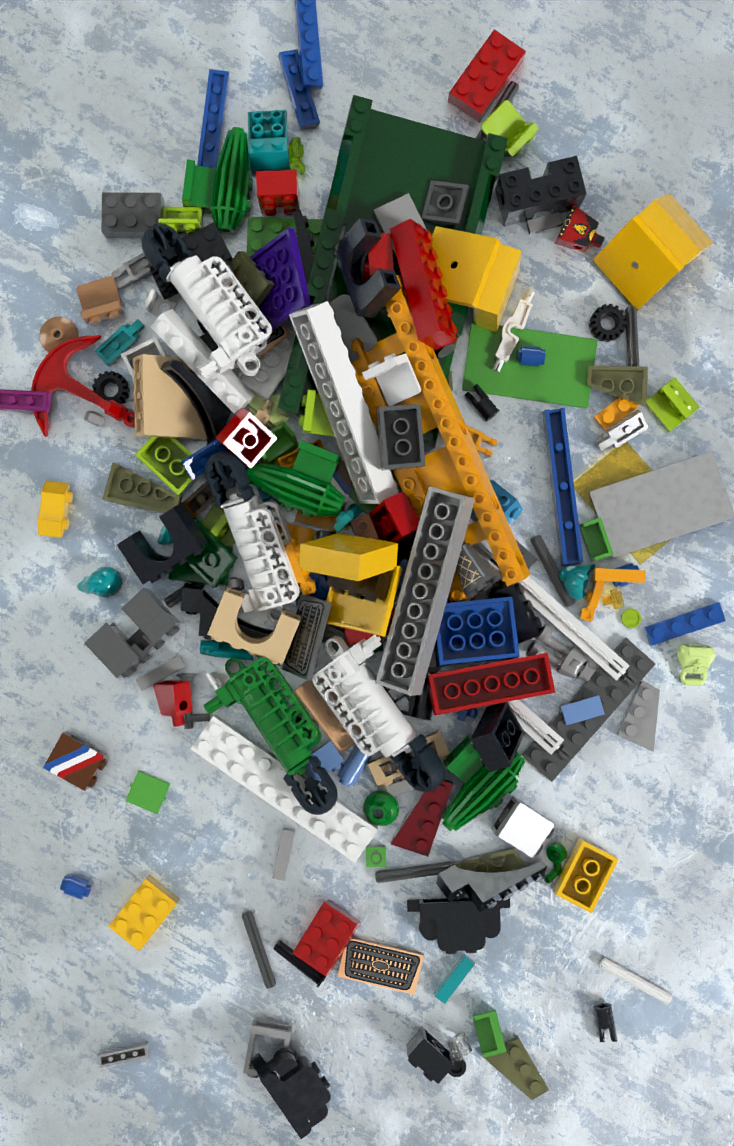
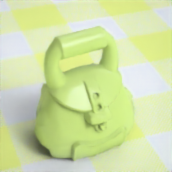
(695, 660)

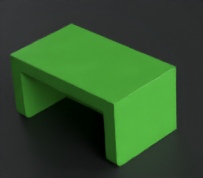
(284, 444)
(596, 539)
(489, 1033)

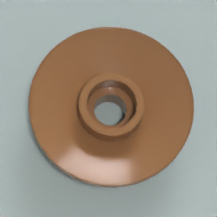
(50, 327)

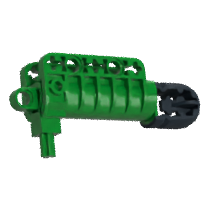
(279, 728)

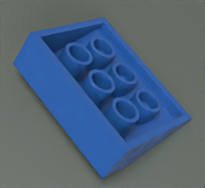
(477, 632)

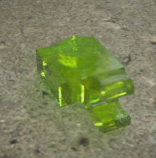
(296, 151)

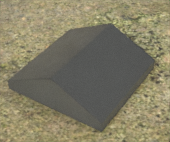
(445, 203)

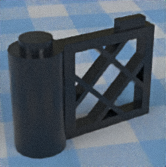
(419, 706)

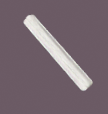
(636, 981)

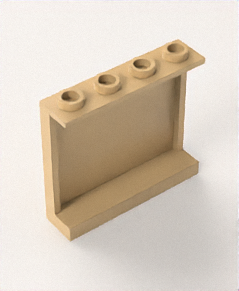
(160, 404)

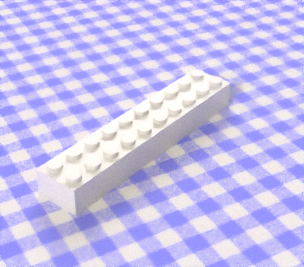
(343, 402)
(264, 775)

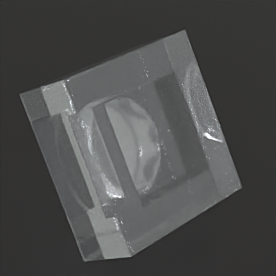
(459, 1046)

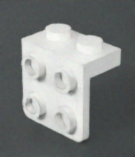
(394, 378)

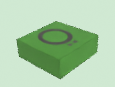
(375, 856)

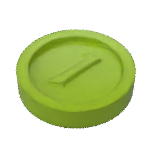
(631, 618)

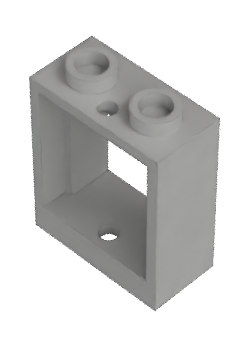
(265, 1029)

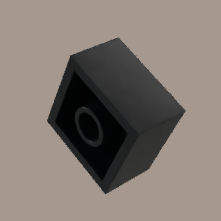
(429, 1055)

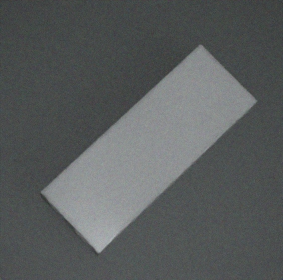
(544, 223)

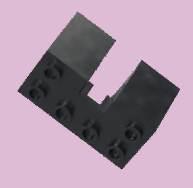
(556, 190)

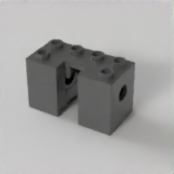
(154, 625)

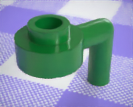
(557, 854)

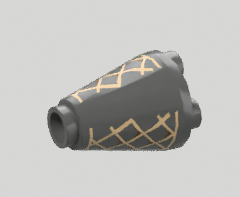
(475, 571)

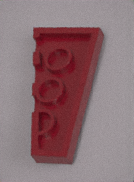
(423, 821)

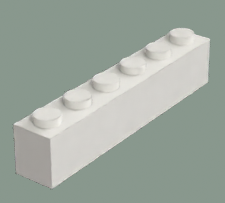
(195, 353)

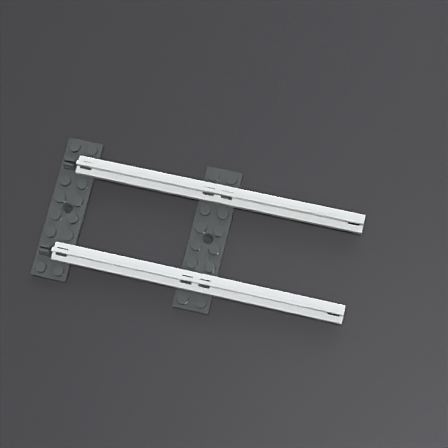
(613, 681)

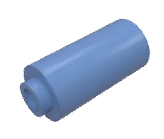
(353, 767)

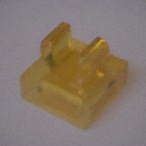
(616, 599)

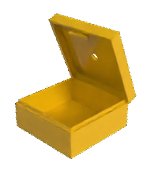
(660, 242)
(483, 273)
(355, 560)

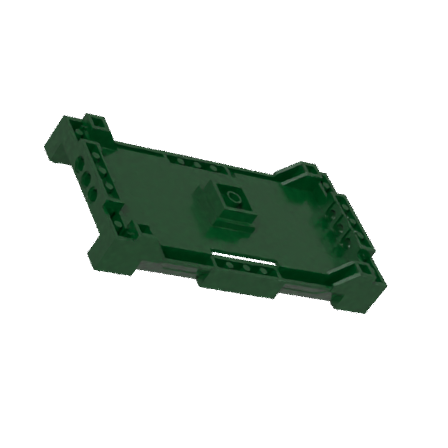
(376, 164)

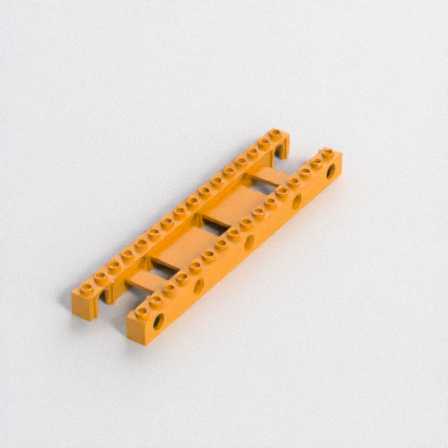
(452, 467)

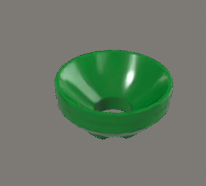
(383, 801)

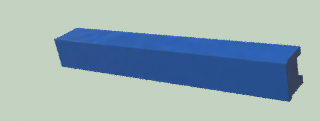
(562, 487)

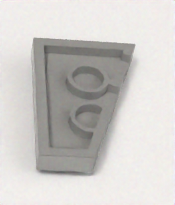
(641, 717)

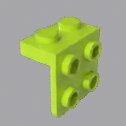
(508, 123)
(183, 218)
(314, 418)

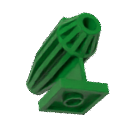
(222, 188)
(304, 485)
(481, 788)

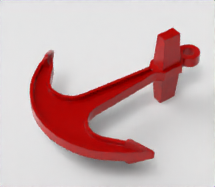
(54, 375)

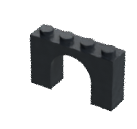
(351, 254)
(186, 539)

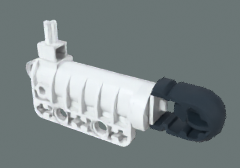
(210, 301)
(254, 535)
(375, 713)

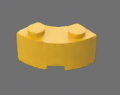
(54, 509)

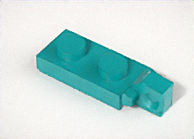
(119, 342)
(346, 516)
(223, 650)

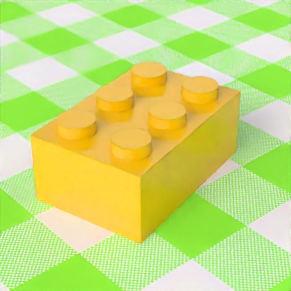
(585, 875)
(144, 912)

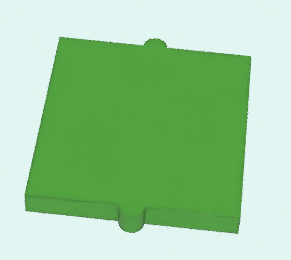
(147, 792)

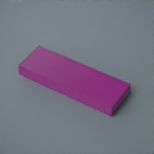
(25, 400)

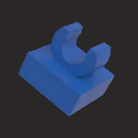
(461, 715)

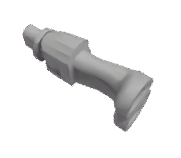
(572, 662)

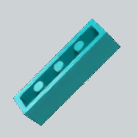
(454, 978)

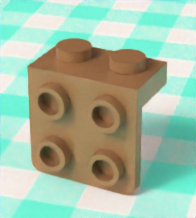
(100, 300)

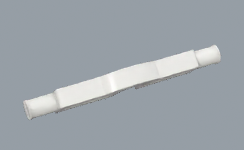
(517, 321)

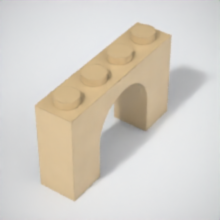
(226, 628)

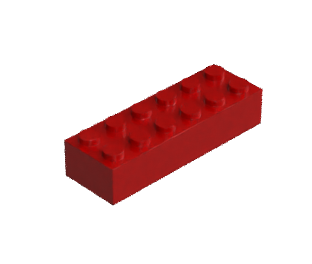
(423, 284)
(490, 684)

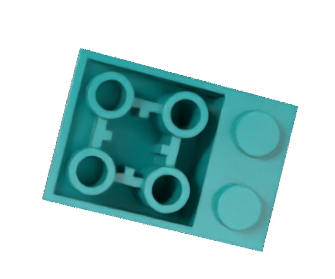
(268, 140)

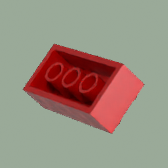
(486, 76)

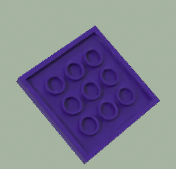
(282, 266)

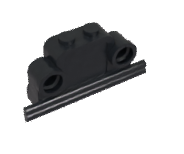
(457, 923)
(295, 1088)

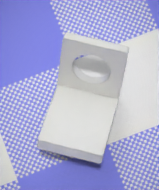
(153, 301)
(221, 675)

